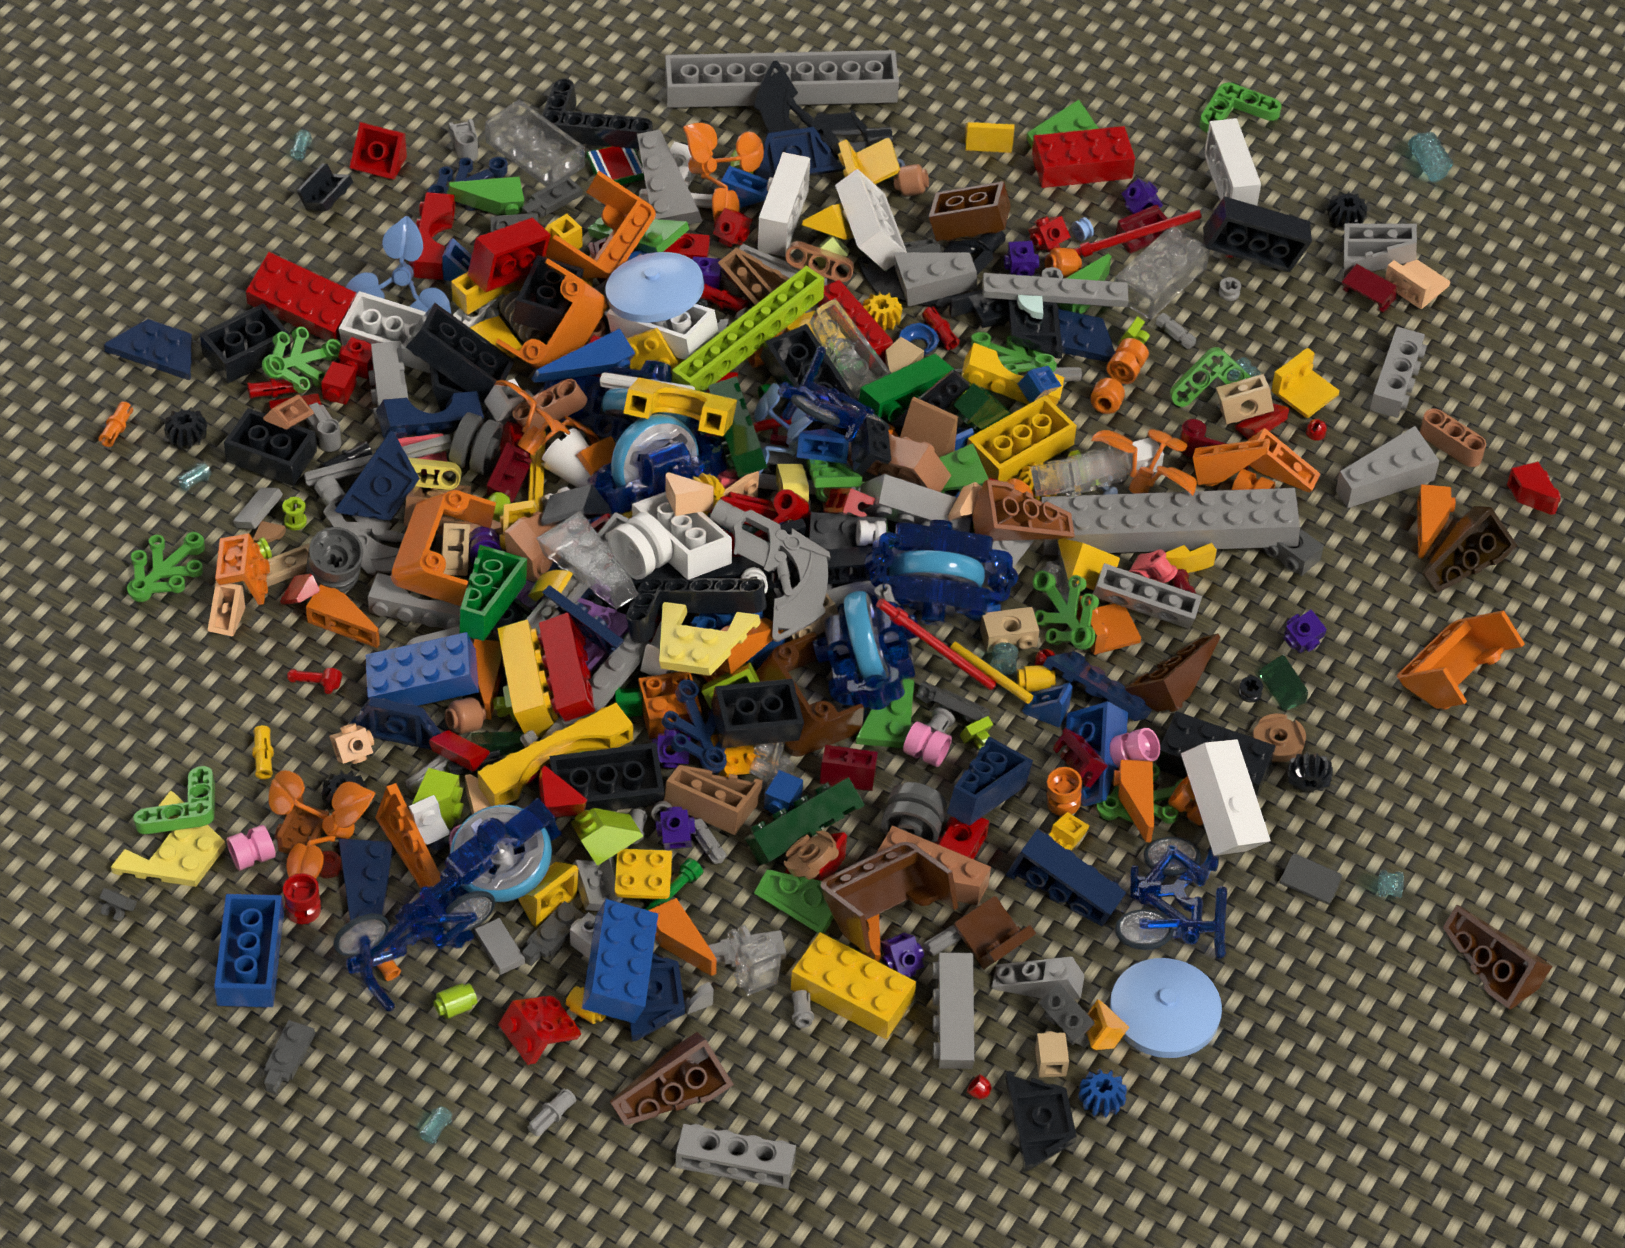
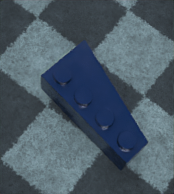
(989, 781)
(1066, 878)

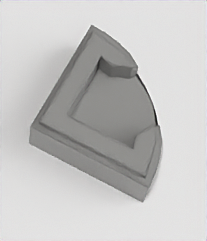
(700, 1000)

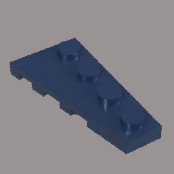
(1097, 684)
(366, 875)

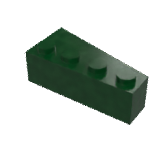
(740, 440)
(807, 818)

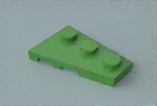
(1069, 119)
(832, 474)

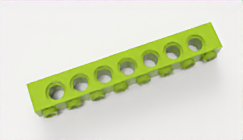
(751, 331)

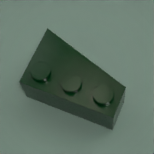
(980, 408)

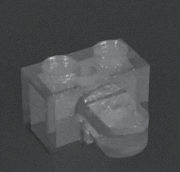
(755, 961)

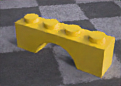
(986, 370)

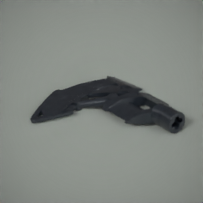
(777, 99)
(888, 281)

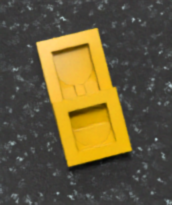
(1192, 560)
(557, 579)
(1068, 831)

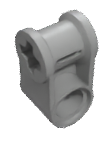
(464, 139)

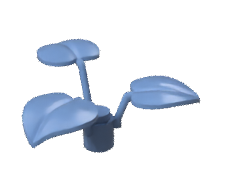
(403, 242)
(799, 422)

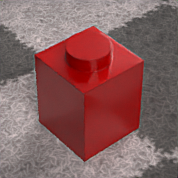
(339, 383)

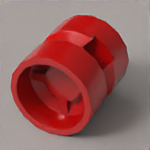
(302, 898)

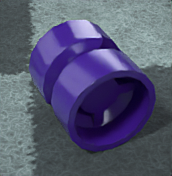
(485, 537)

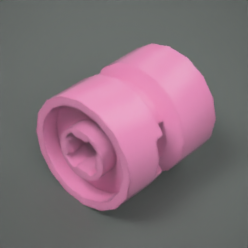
(928, 744)
(1137, 745)
(251, 847)

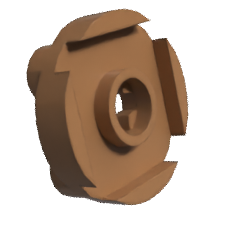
(1279, 725)
(810, 855)

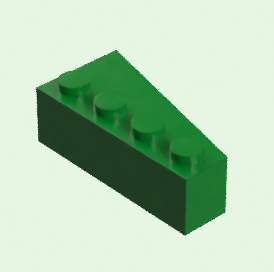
(895, 391)
(491, 590)

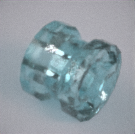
(1245, 363)
(1004, 658)
(1390, 884)

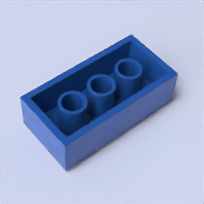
(424, 671)
(249, 950)
(620, 961)

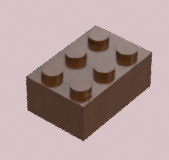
(970, 211)

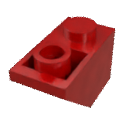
(1533, 488)

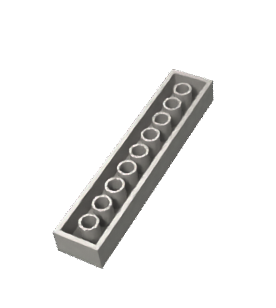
(817, 76)
(1177, 518)

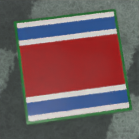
(617, 163)

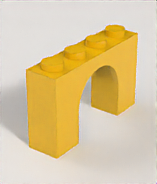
(651, 396)

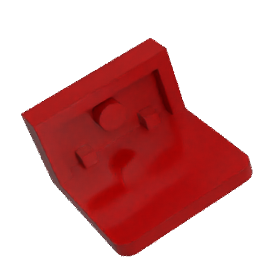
(535, 1024)

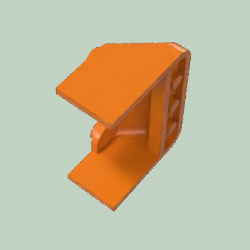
(628, 218)
(575, 328)
(422, 569)
(1455, 654)

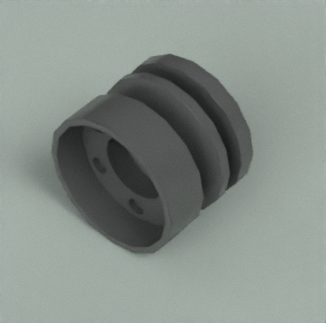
(335, 558)

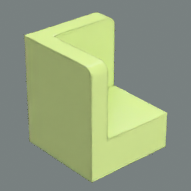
(834, 245)

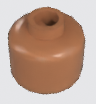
(911, 180)
(465, 715)

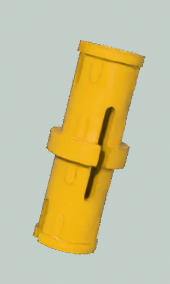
(262, 752)

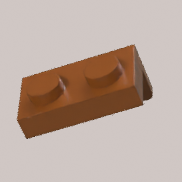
(298, 828)

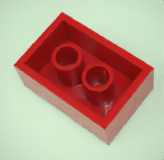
(507, 254)

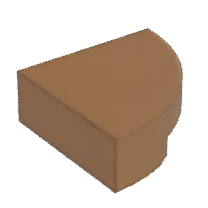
(269, 531)

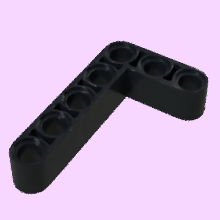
(592, 127)
(698, 595)

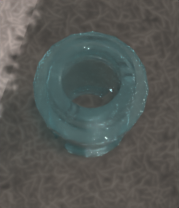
(302, 141)
(194, 476)
(436, 1124)

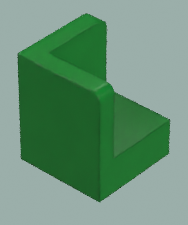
(629, 701)

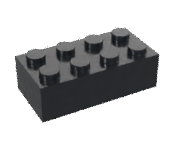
(1257, 234)
(459, 352)
(790, 357)
(1189, 732)
(613, 776)

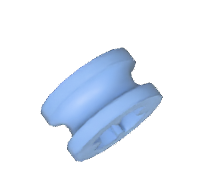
(1082, 229)

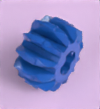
(1102, 1093)

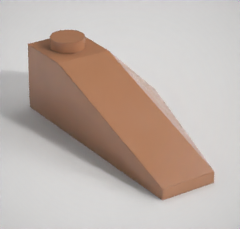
(522, 541)

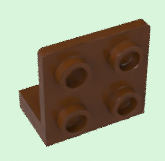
(991, 932)

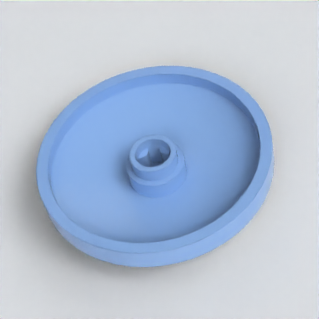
(654, 287)
(1167, 1007)

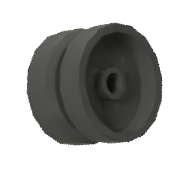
(476, 443)
(915, 810)

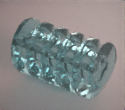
(1430, 155)

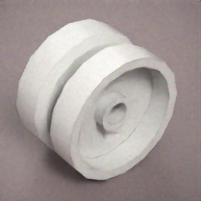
(640, 545)

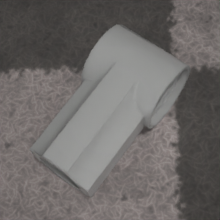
(325, 428)

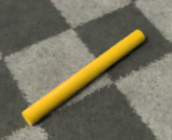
(993, 673)

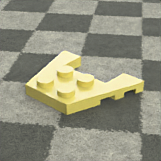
(696, 648)
(181, 857)

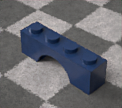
(406, 419)

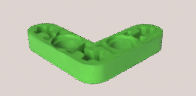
(1231, 101)
(1220, 370)
(198, 810)

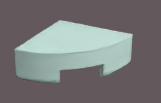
(1032, 305)

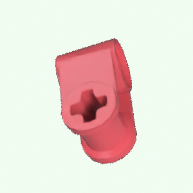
(1154, 566)

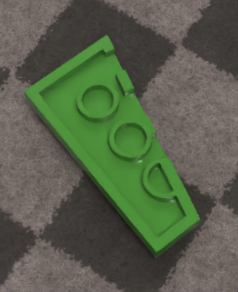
(656, 239)

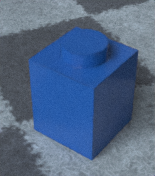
(783, 792)

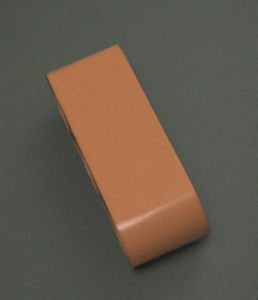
(811, 252)
(557, 401)
(1453, 437)

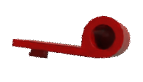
(789, 507)

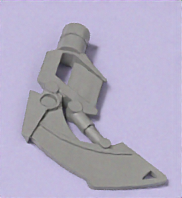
(376, 556)
(799, 605)

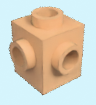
(343, 744)

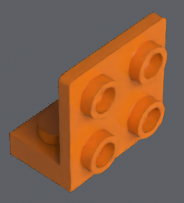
(242, 561)
(1112, 627)

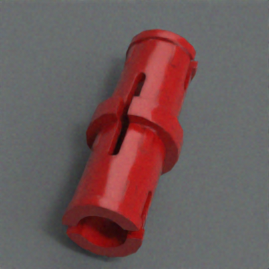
(723, 299)
(941, 327)
(270, 388)

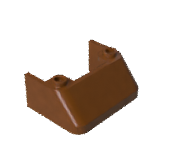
(821, 720)
(882, 883)

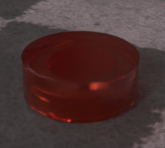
(331, 865)

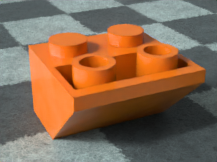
(660, 697)

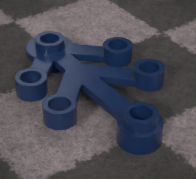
(497, 168)
(699, 730)

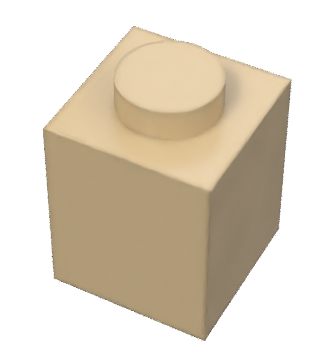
(1052, 1054)

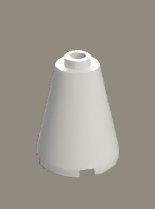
(562, 459)

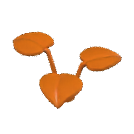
(701, 142)
(533, 437)
(1143, 478)
(348, 802)

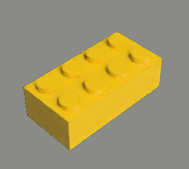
(1023, 437)
(527, 677)
(853, 985)

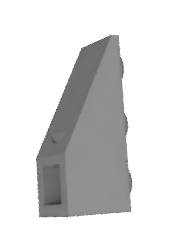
(1039, 977)

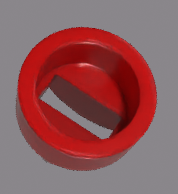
(1320, 432)
(1042, 656)
(979, 1087)

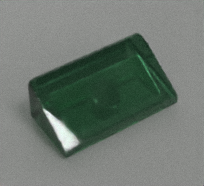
(1284, 683)
(506, 742)

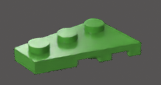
(964, 467)
(891, 724)
(797, 898)

